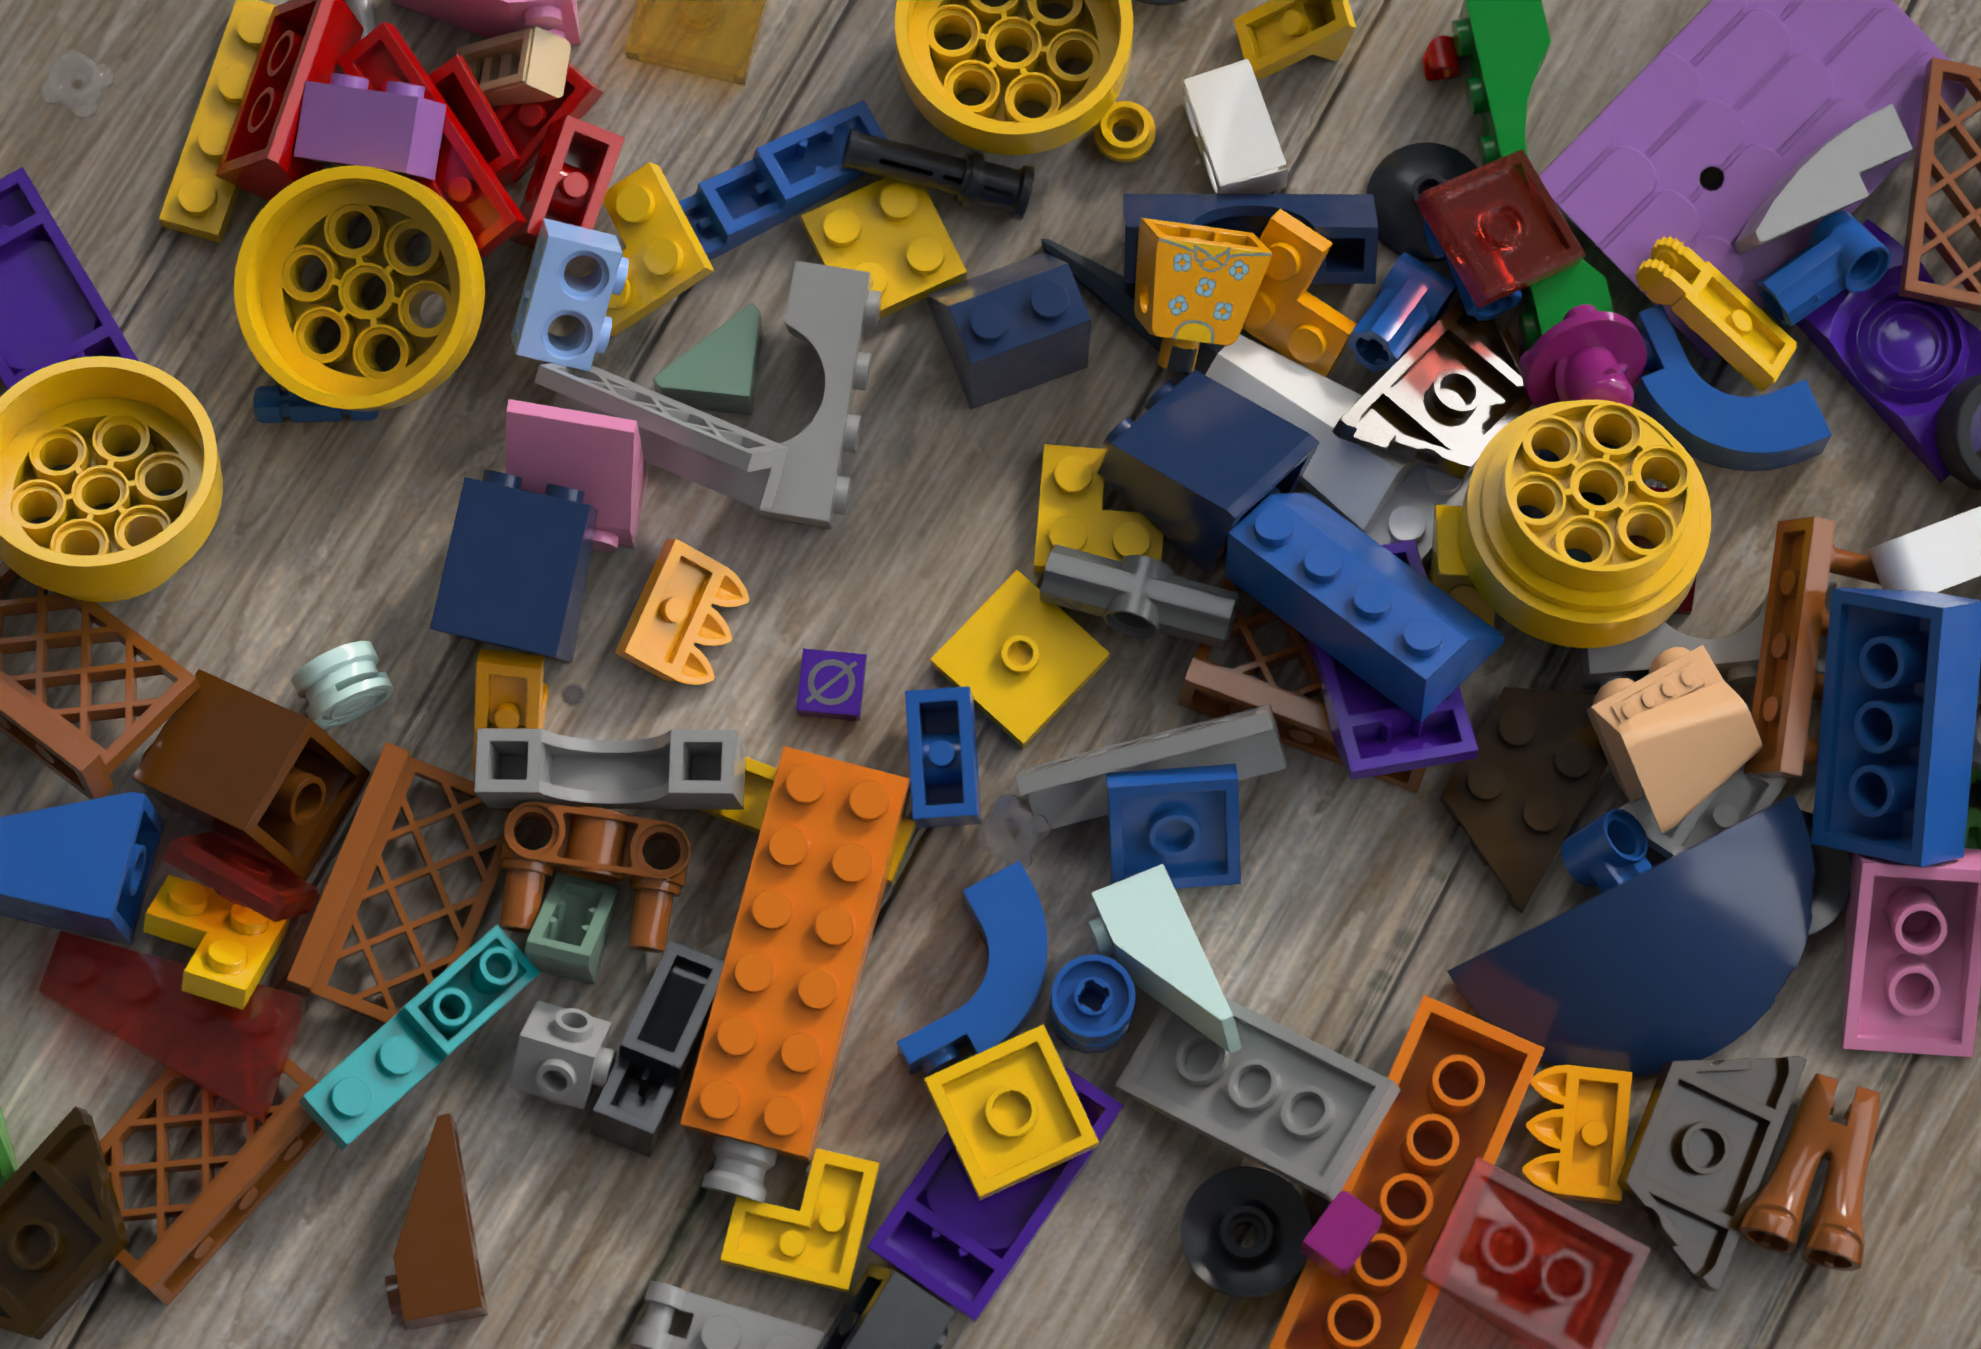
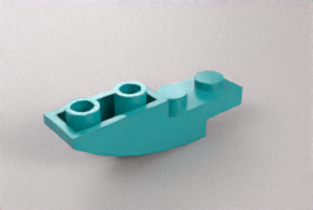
(419, 1037)

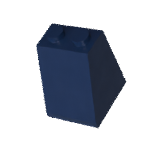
(1013, 327)
(1203, 463)
(517, 566)

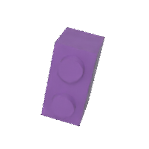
(370, 128)

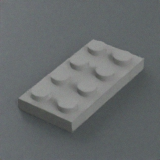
(1271, 1101)

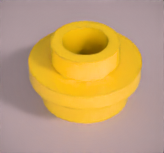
(1130, 115)

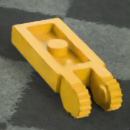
(1716, 311)

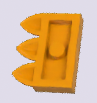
(678, 612)
(1586, 1131)

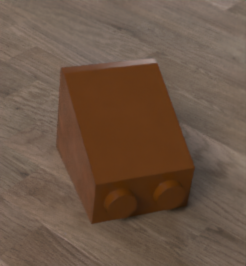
(253, 774)

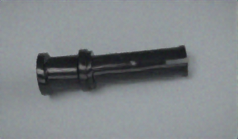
(967, 178)

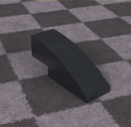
(657, 1049)

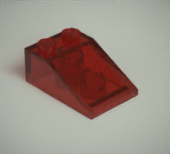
(1532, 1263)

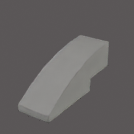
(1826, 178)

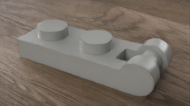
(715, 1324)

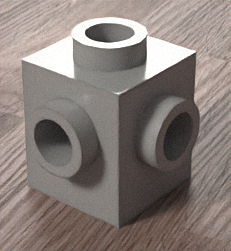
(562, 1055)

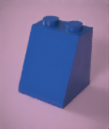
(80, 865)

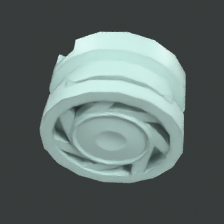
(342, 684)

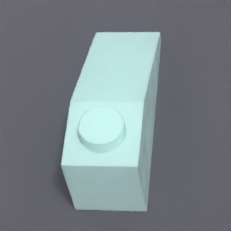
(1157, 946)

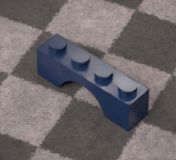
(1341, 218)

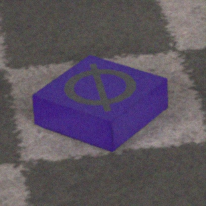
(831, 684)

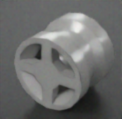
(739, 1169)

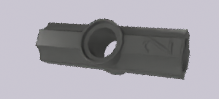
(1139, 596)

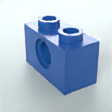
(943, 757)

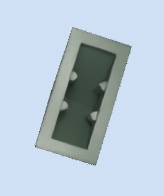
(718, 370)
(572, 928)

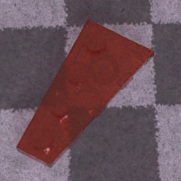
(142, 1003)

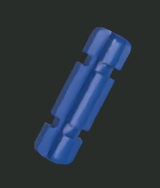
(274, 404)

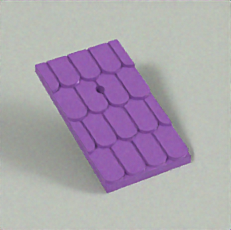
(1744, 94)

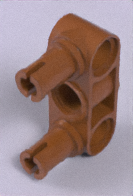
(593, 847)

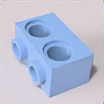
(553, 293)

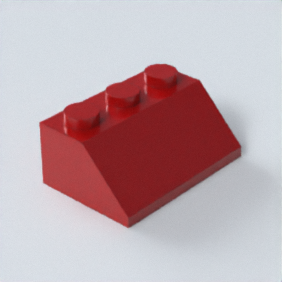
(297, 47)

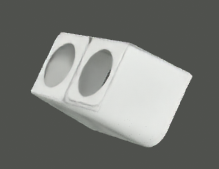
(1234, 131)

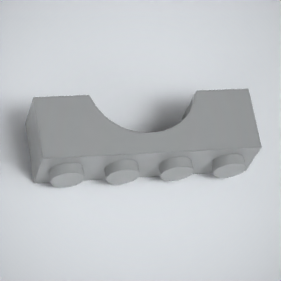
(829, 314)
(1733, 655)
(660, 772)

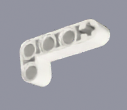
(1931, 556)

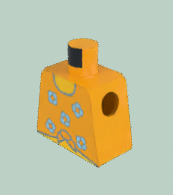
(1195, 286)

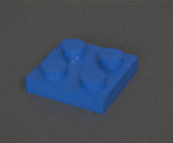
(1176, 820)

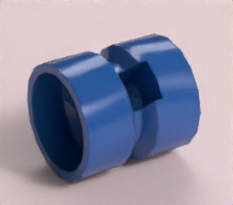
(1092, 1003)

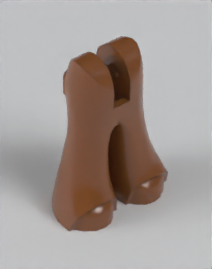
(1837, 1226)

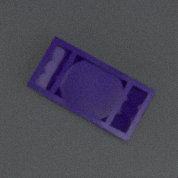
(45, 294)
(1900, 354)
(1375, 732)
(972, 1246)

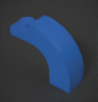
(1718, 426)
(1016, 943)

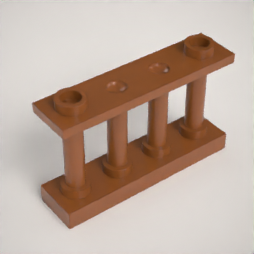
(1791, 642)

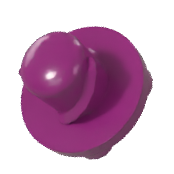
(1585, 359)

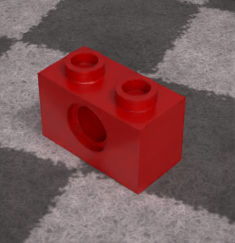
(568, 177)

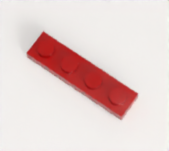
(461, 171)

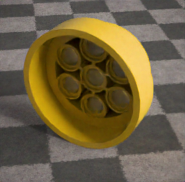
(934, 76)
(283, 316)
(83, 417)
(1524, 561)

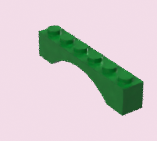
(1505, 52)

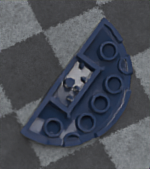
(1662, 959)

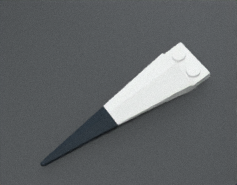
(1367, 487)

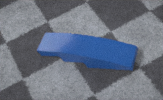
(777, 181)

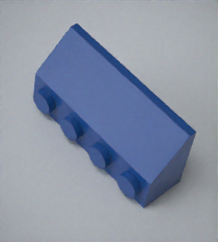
(1357, 601)
(1897, 724)

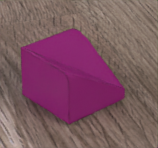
(1341, 1234)

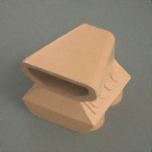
(1674, 733)

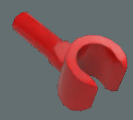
(1441, 59)

